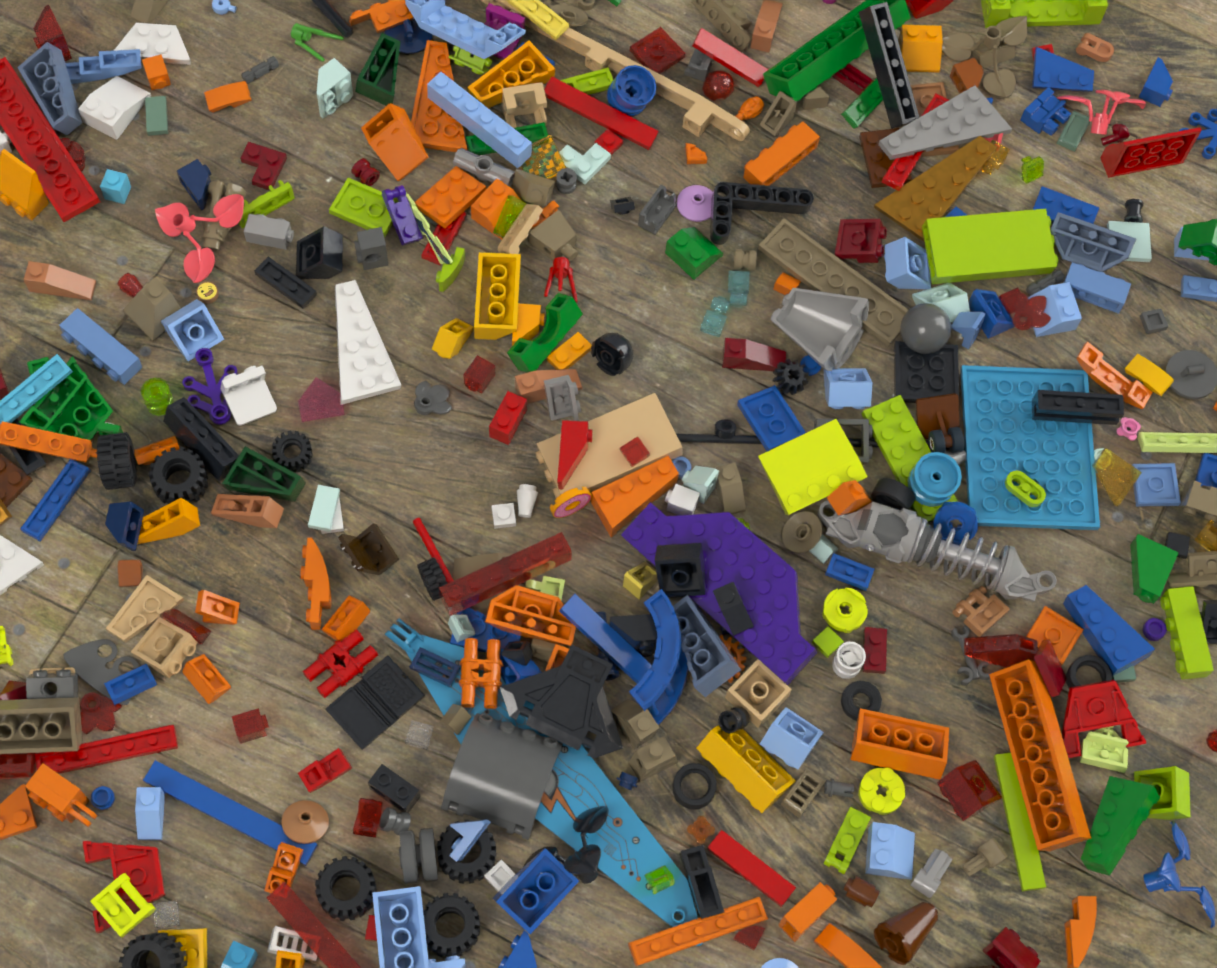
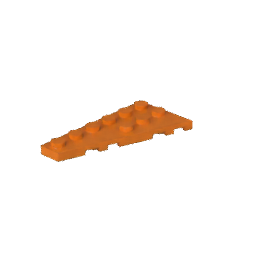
(432, 124)

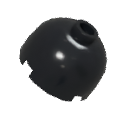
(613, 353)

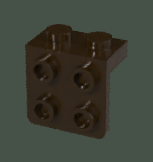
(369, 550)

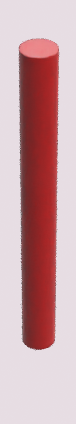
(431, 547)

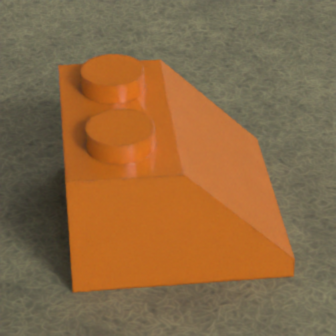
(490, 204)

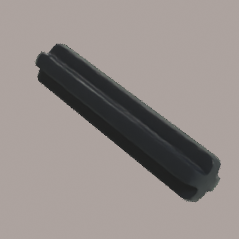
(336, 19)

